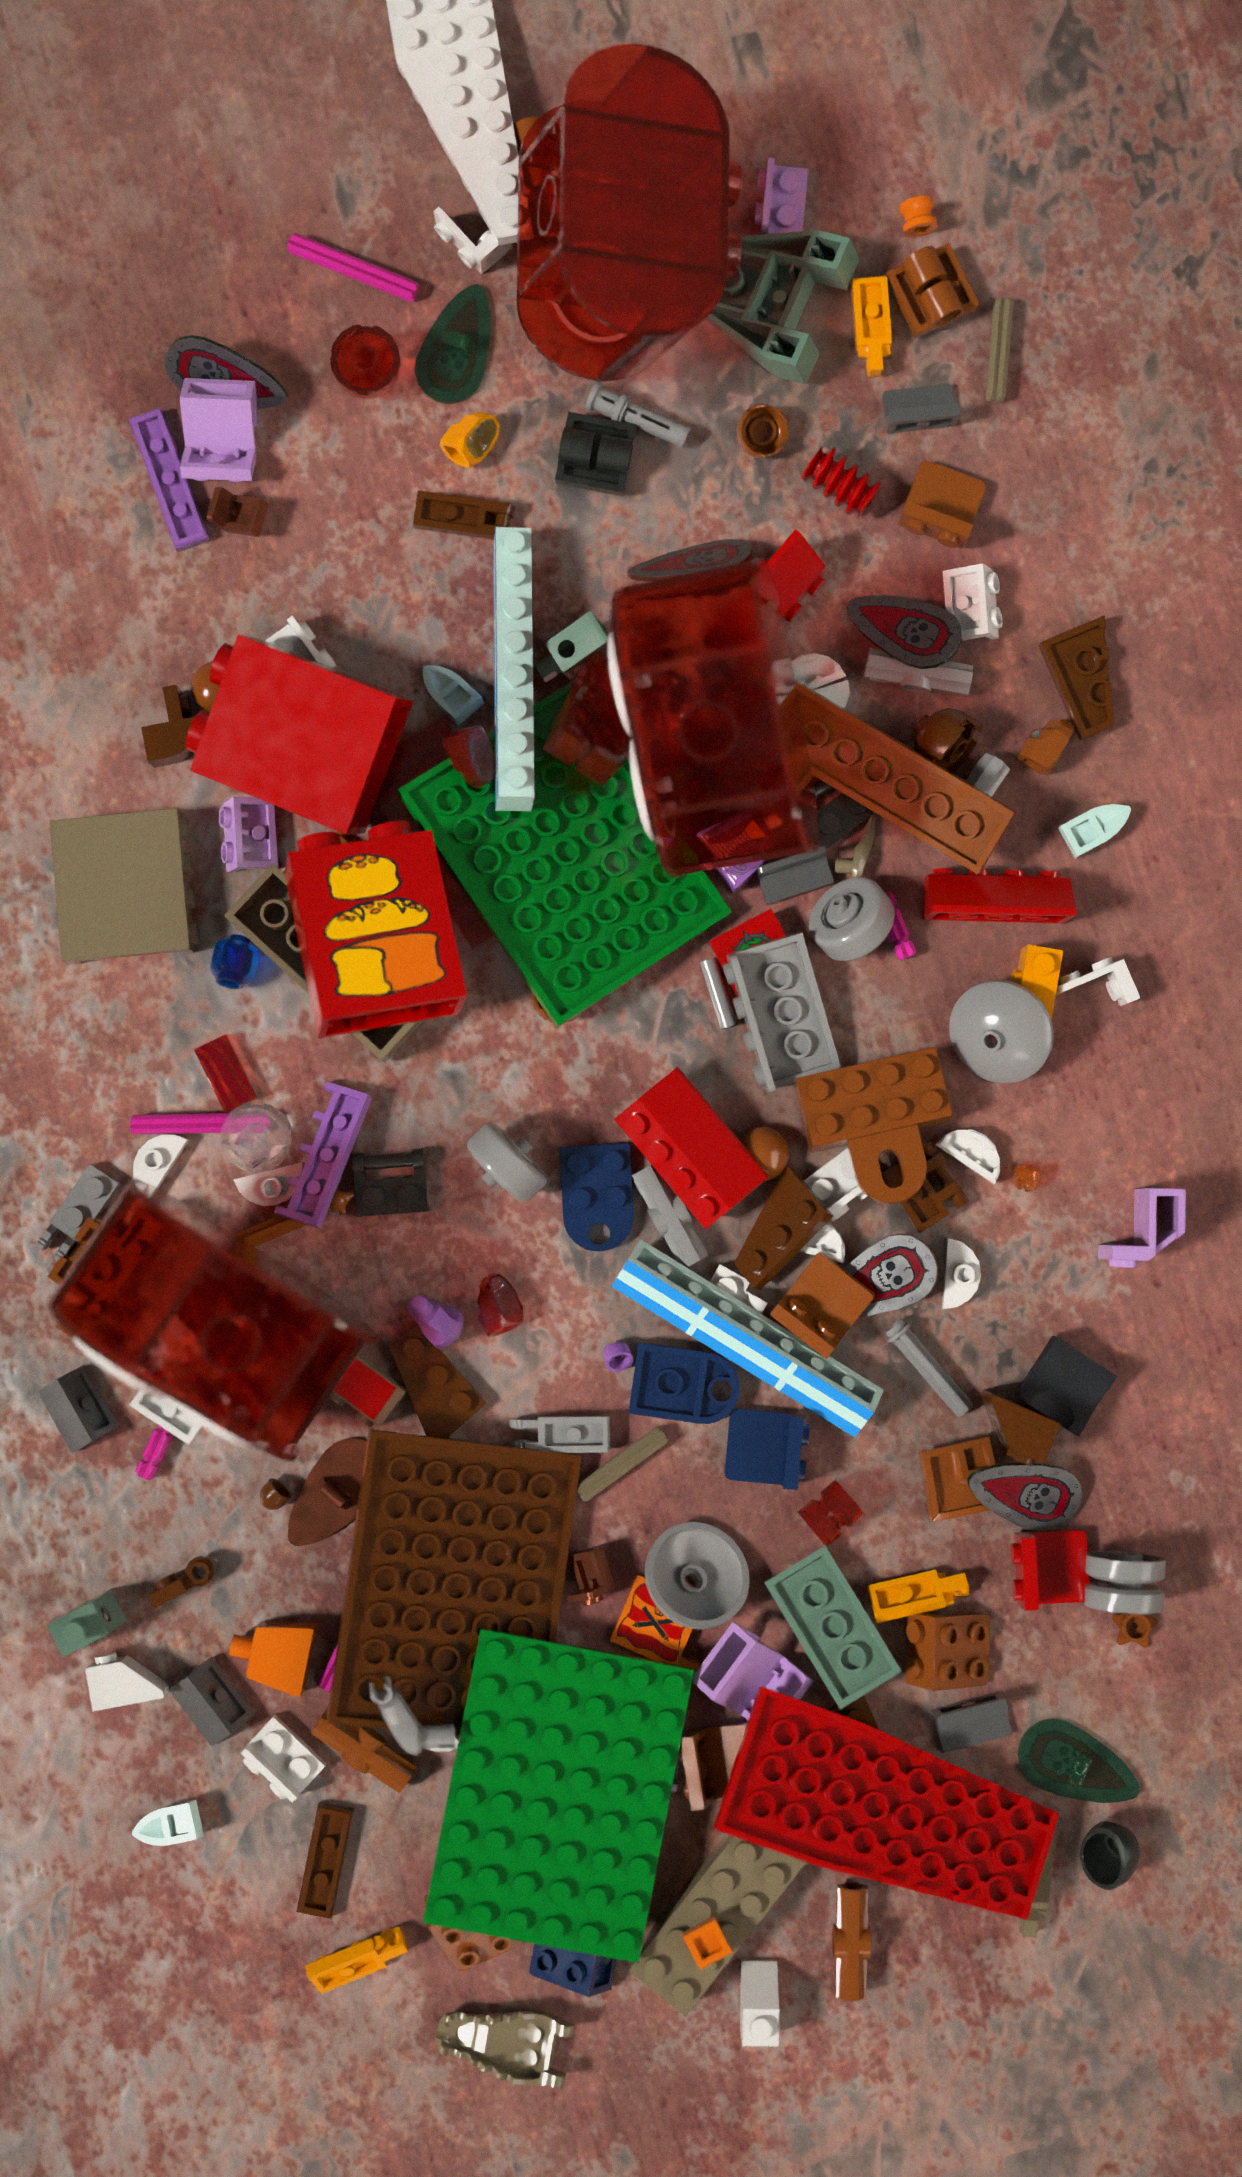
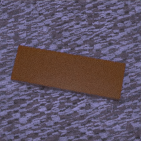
(325, 1860)

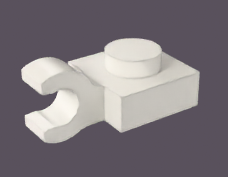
(736, 1286)

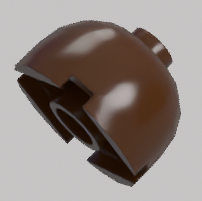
(946, 737)

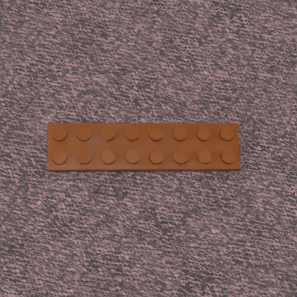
(901, 783)

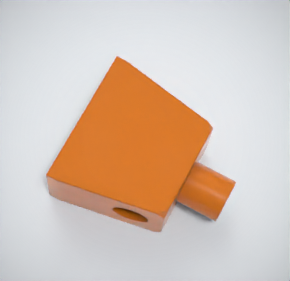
(278, 1654)

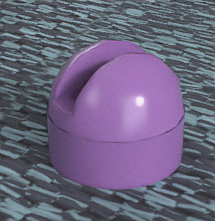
(621, 1362)

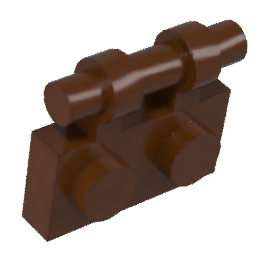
(926, 1205)

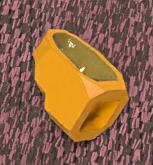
(470, 439)

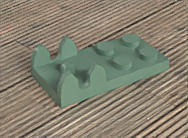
(833, 1627)

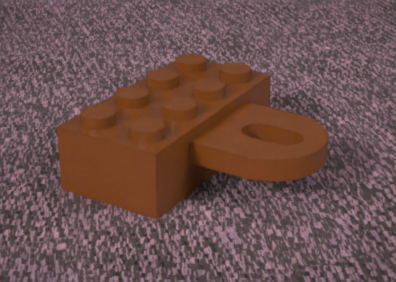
(877, 1111)

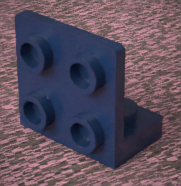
(573, 1970)

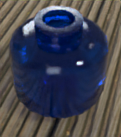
(234, 962)

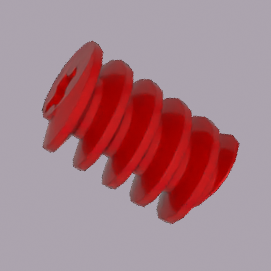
(840, 481)

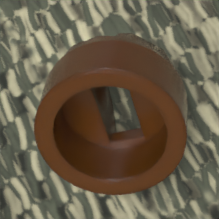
(274, 1495)

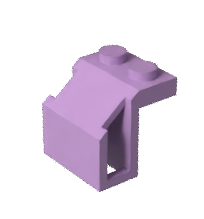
(218, 429)
(1145, 1239)
(742, 1665)

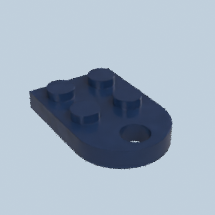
(597, 1190)
(678, 1384)

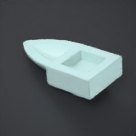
(451, 693)
(1094, 827)
(170, 1825)

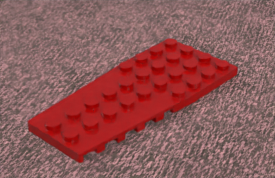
(881, 1809)

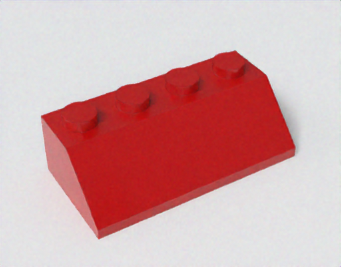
(795, 574)
(998, 898)
(691, 1147)

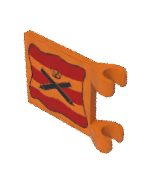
(649, 1631)

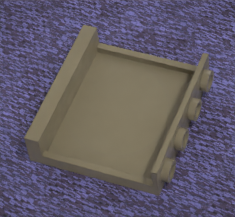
(123, 885)

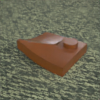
(946, 1476)

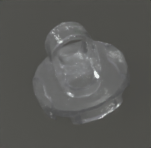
(256, 1137)

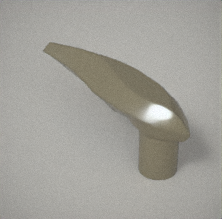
(862, 852)

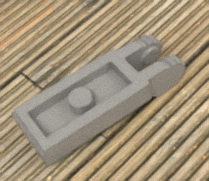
(85, 1200)
(566, 1433)

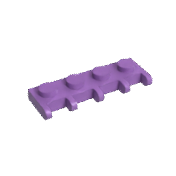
(326, 1156)

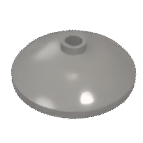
(1011, 1016)
(713, 1565)

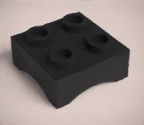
(1065, 1385)

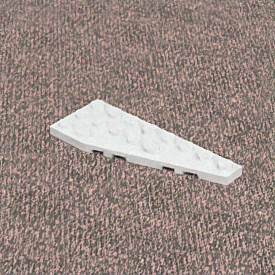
(458, 79)

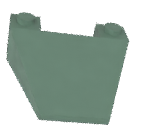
(771, 292)

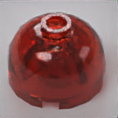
(365, 361)

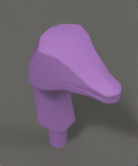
(438, 1322)

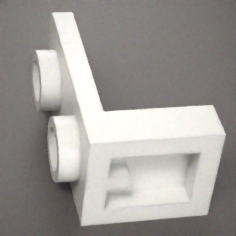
(480, 256)
(1119, 985)

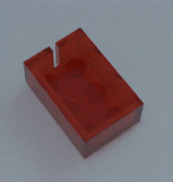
(590, 724)

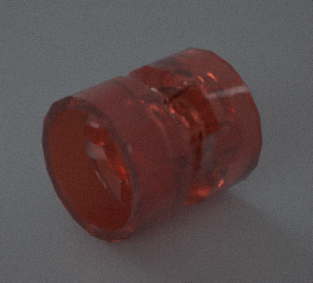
(838, 1501)

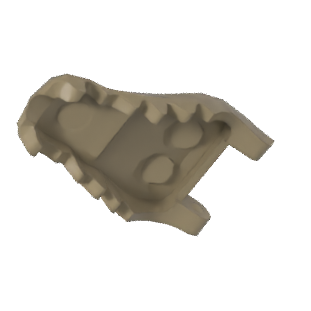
(510, 2045)

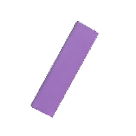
(172, 491)

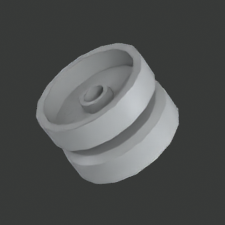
(1124, 1582)

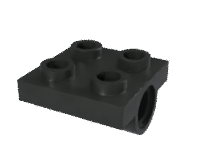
(595, 454)

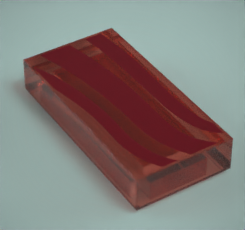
(225, 1073)

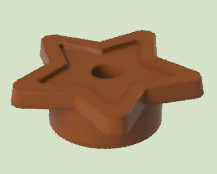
(1137, 1635)

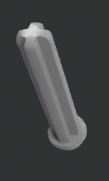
(929, 1367)

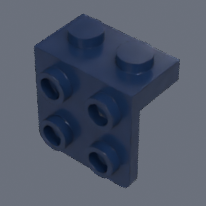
(766, 1447)

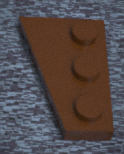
(1081, 676)
(782, 1229)

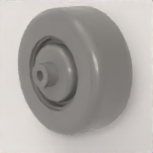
(851, 919)
(507, 1162)

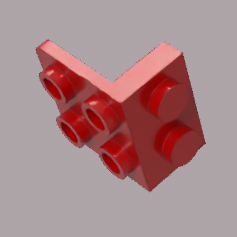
(1049, 1567)

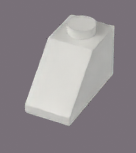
(121, 1682)
(759, 2002)

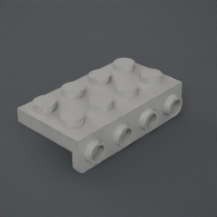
(781, 1011)

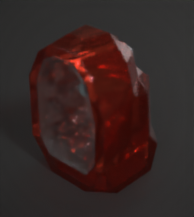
(471, 755)
(498, 1305)

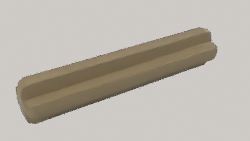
(999, 350)
(621, 1463)

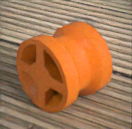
(918, 216)

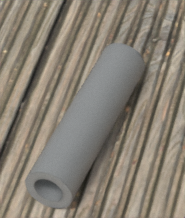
(718, 993)

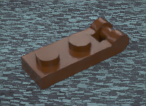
(460, 514)

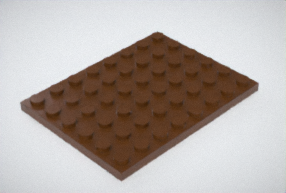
(444, 1547)

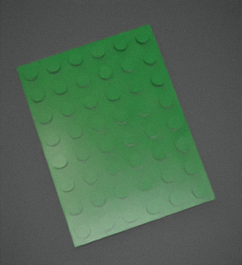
(569, 883)
(558, 1795)

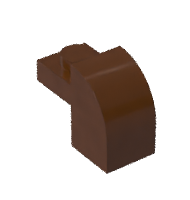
(167, 741)

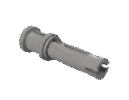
(622, 409)

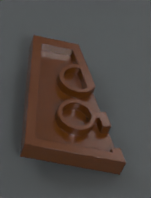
(434, 1384)

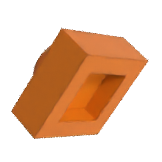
(707, 1942)

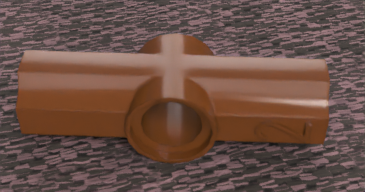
(366, 1752)
(851, 1941)

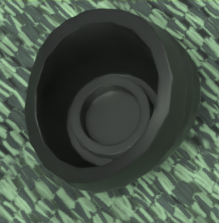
(1109, 1854)

